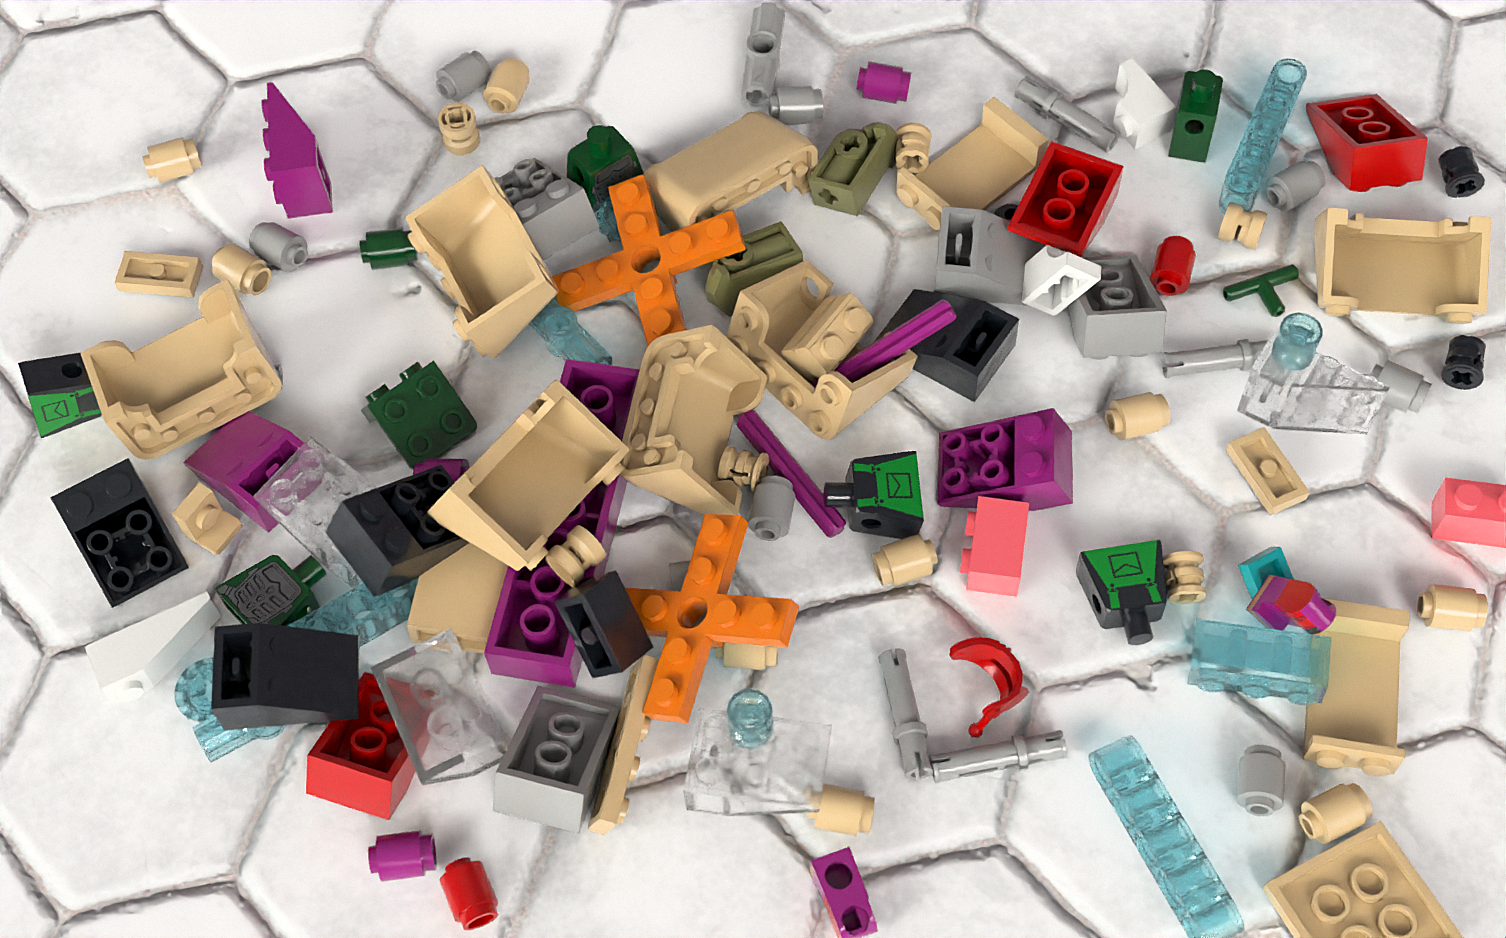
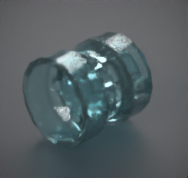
(1297, 341)
(750, 708)

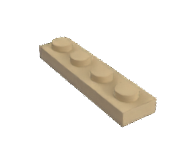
(621, 762)

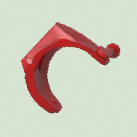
(1003, 669)

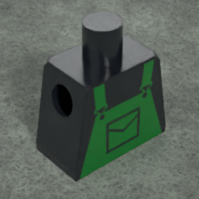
(59, 392)
(880, 495)
(1125, 587)

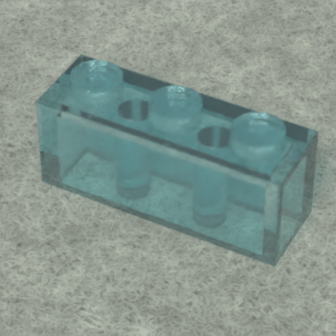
(1259, 662)

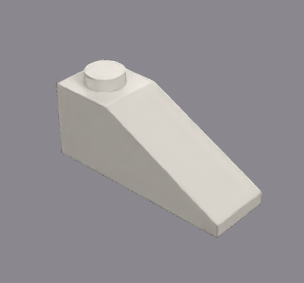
(148, 650)

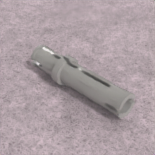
(1054, 106)
(1213, 359)
(908, 730)
(998, 756)

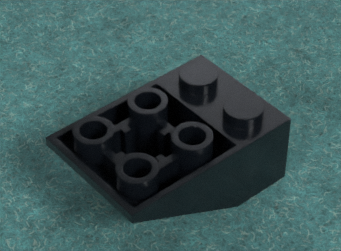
(967, 349)
(120, 532)
(390, 533)
(283, 676)

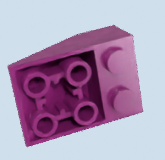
(294, 160)
(243, 460)
(1007, 460)

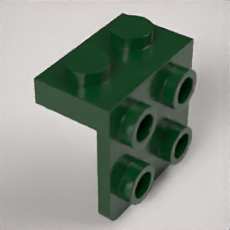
(420, 414)

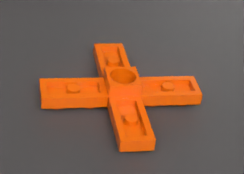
(642, 244)
(728, 618)

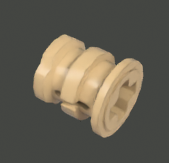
(913, 147)
(743, 467)
(1184, 577)

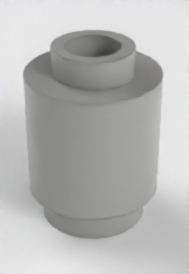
(462, 76)
(796, 105)
(1294, 185)
(278, 246)
(1406, 386)
(772, 508)
(1261, 780)

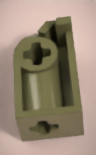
(853, 167)
(766, 254)

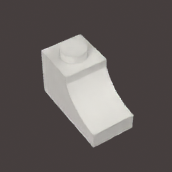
(1144, 108)
(1057, 279)

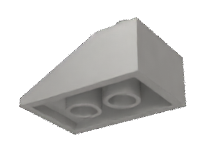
(1119, 312)
(555, 759)

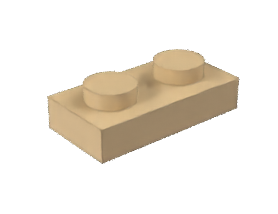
(159, 274)
(1267, 471)

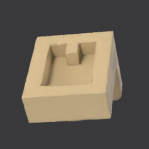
(205, 520)

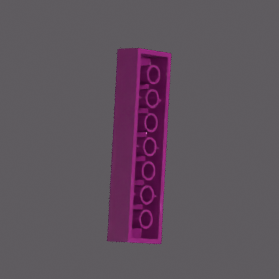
(527, 629)

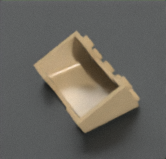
(485, 260)
(768, 319)

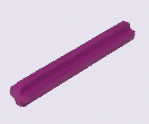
(896, 341)
(786, 466)

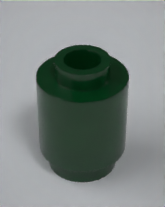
(387, 248)

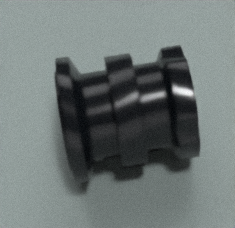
(1460, 172)
(1464, 363)

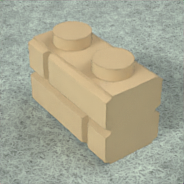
(827, 336)

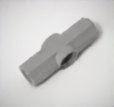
(762, 54)

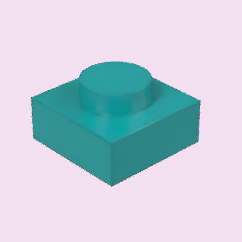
(1265, 563)

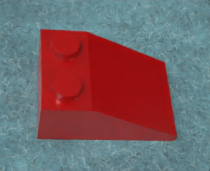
(1368, 142)
(1067, 199)
(362, 759)

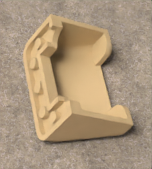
(731, 170)
(1402, 265)
(184, 379)
(684, 418)
(531, 479)

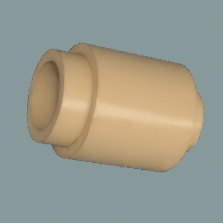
(507, 86)
(172, 159)
(242, 269)
(1137, 415)
(904, 560)
(1452, 608)
(747, 655)
(844, 811)
(1335, 812)

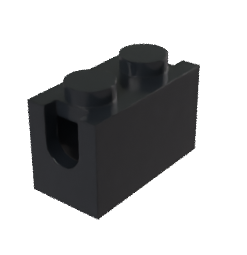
(604, 624)

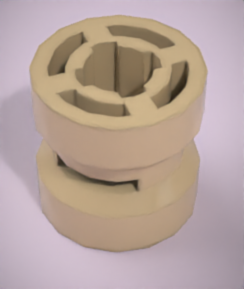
(459, 128)
(1242, 225)
(575, 555)

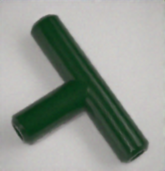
(1263, 285)

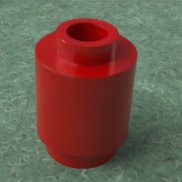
(1173, 265)
(469, 893)

